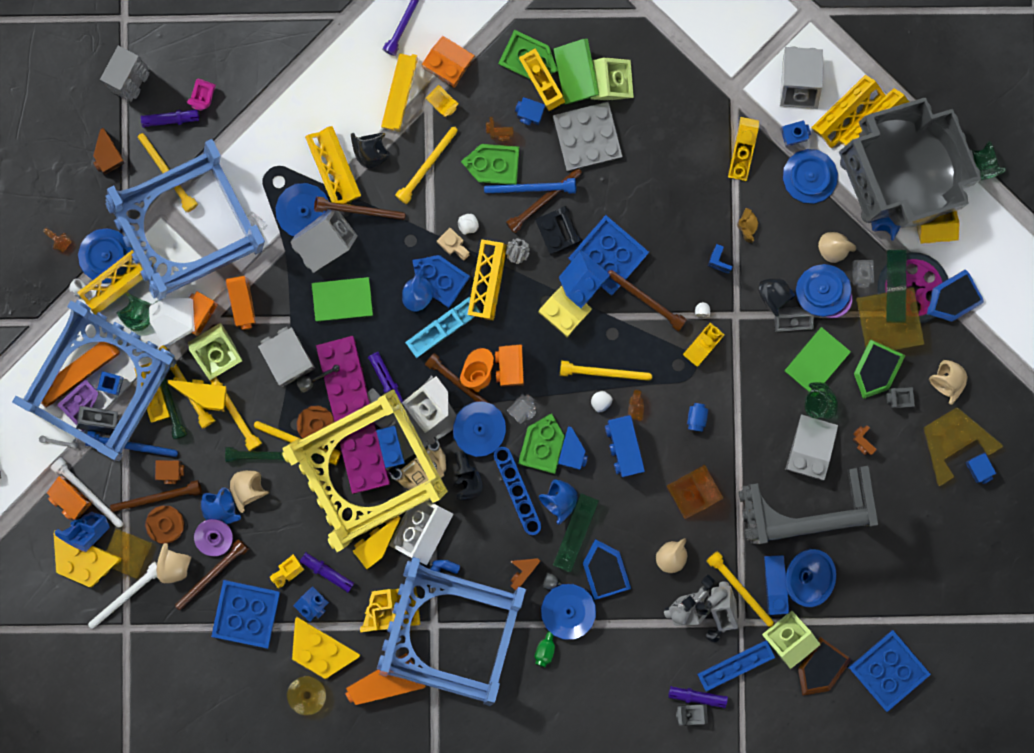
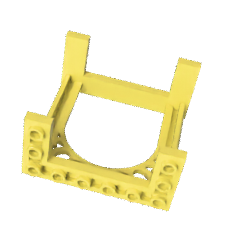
(345, 531)

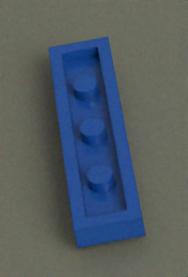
(736, 665)

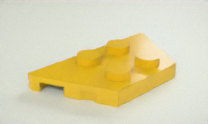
(81, 565)
(319, 651)

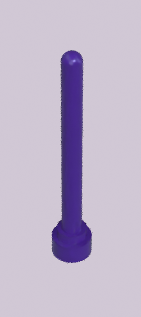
(391, 46)

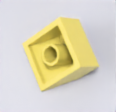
(563, 312)

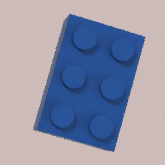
(624, 446)

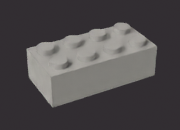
(125, 74)

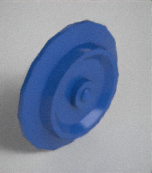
(810, 176)
(296, 207)
(101, 251)
(823, 290)
(479, 428)
(568, 611)

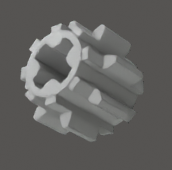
(517, 250)

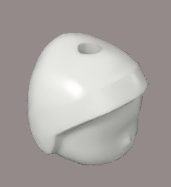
(468, 224)
(601, 401)

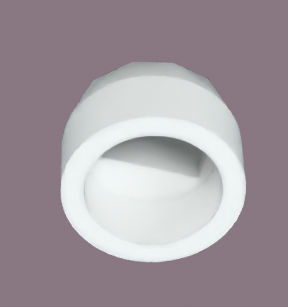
(76, 285)
(702, 310)

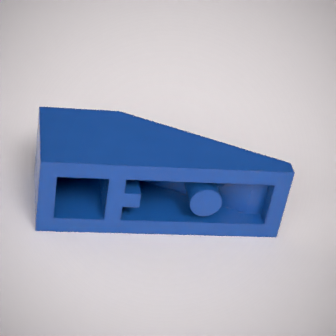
(776, 585)

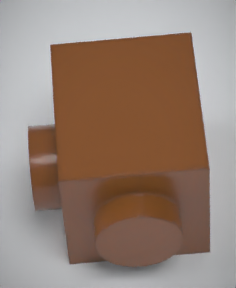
(169, 471)

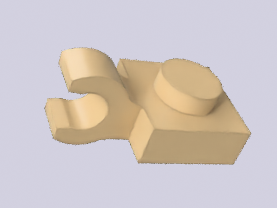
(452, 243)

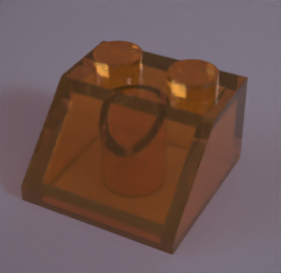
(694, 491)

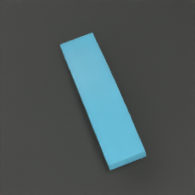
(441, 328)

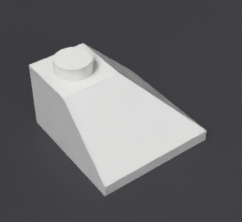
(172, 319)
(428, 404)

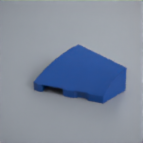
(84, 531)

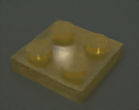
(131, 550)

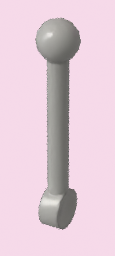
(43, 439)

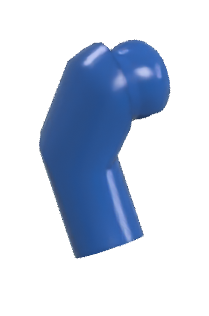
(445, 564)

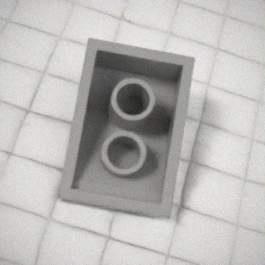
(812, 447)

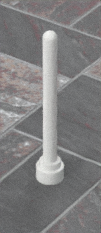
(61, 467)
(151, 573)

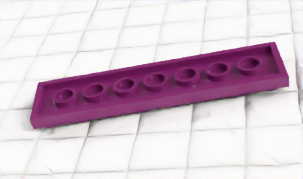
(346, 395)

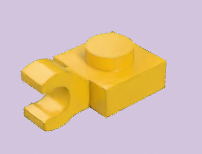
(288, 570)

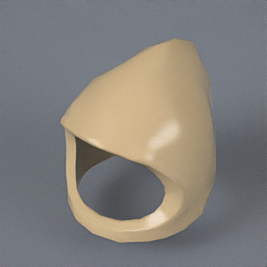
(835, 246)
(953, 383)
(246, 488)
(672, 556)
(172, 565)

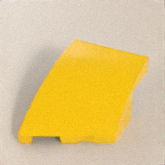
(380, 610)

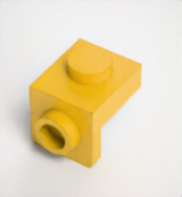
(442, 101)

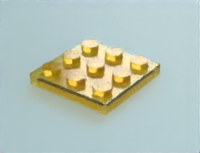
(893, 335)

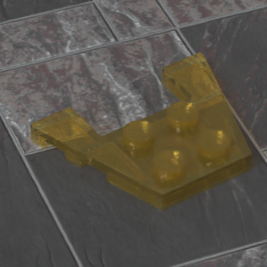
(951, 434)

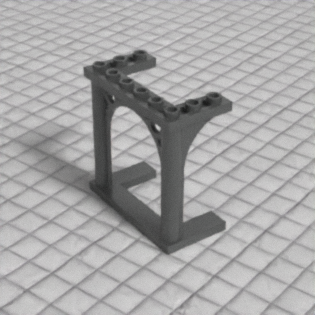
(768, 524)

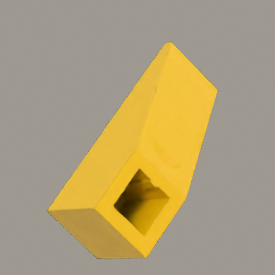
(743, 148)
(205, 395)
(375, 547)

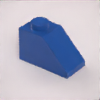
(572, 451)

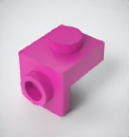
(201, 94)

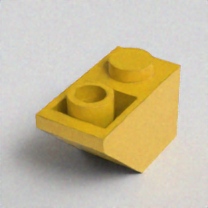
(703, 344)

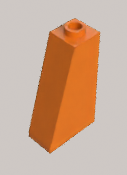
(378, 687)

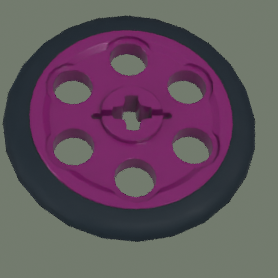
(924, 264)

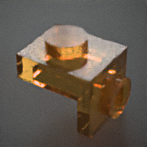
(502, 133)

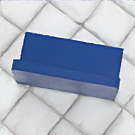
(714, 260)

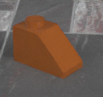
(106, 154)

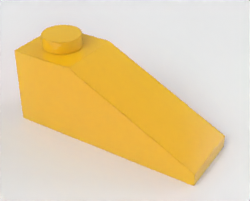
(542, 79)

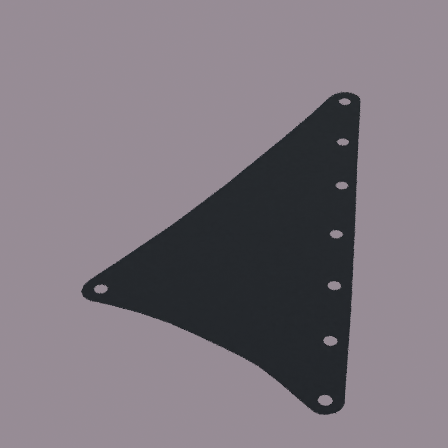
(387, 261)

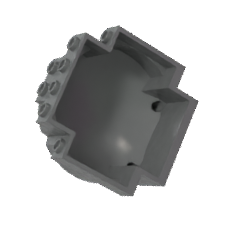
(910, 164)

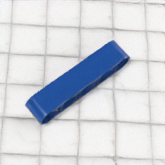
(510, 483)

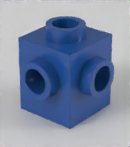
(311, 604)

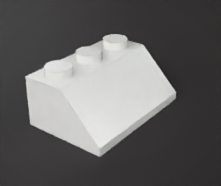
(421, 531)

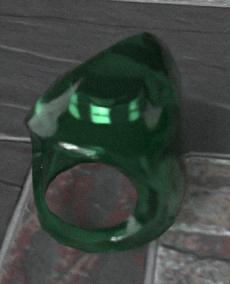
(987, 162)
(135, 314)
(821, 401)

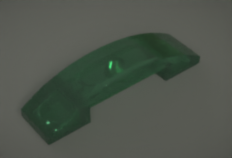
(896, 286)
(575, 532)

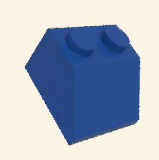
(582, 279)

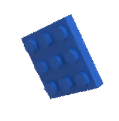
(612, 250)
(245, 614)
(889, 670)

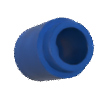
(697, 417)

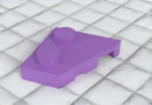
(82, 395)

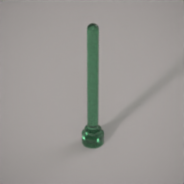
(177, 429)
(232, 455)

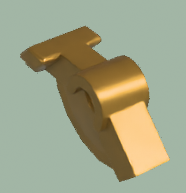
(748, 225)

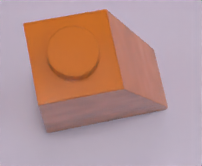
(241, 302)

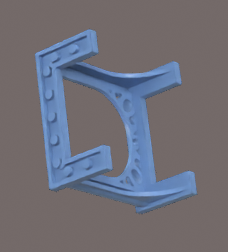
(121, 201)
(78, 320)
(421, 576)

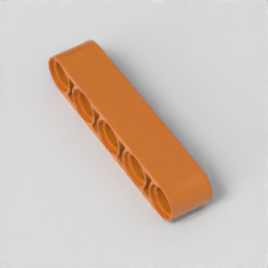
(80, 370)

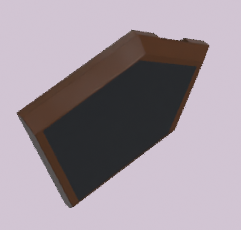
(821, 668)

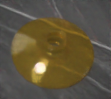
(296, 695)

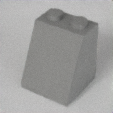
(801, 77)
(324, 240)
(286, 356)

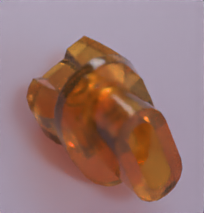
(61, 241)
(636, 406)

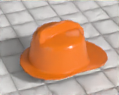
(477, 369)

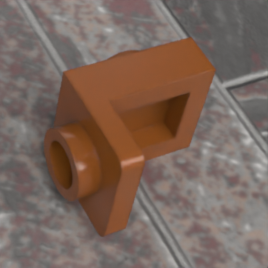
(863, 445)

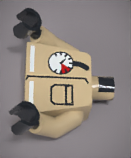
(413, 473)

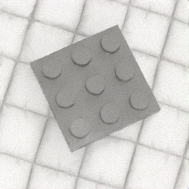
(587, 136)

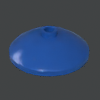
(818, 578)

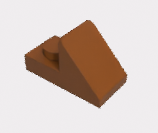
(527, 567)

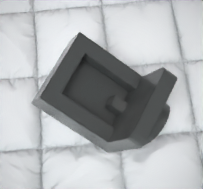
(900, 397)
(692, 714)

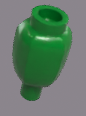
(545, 651)

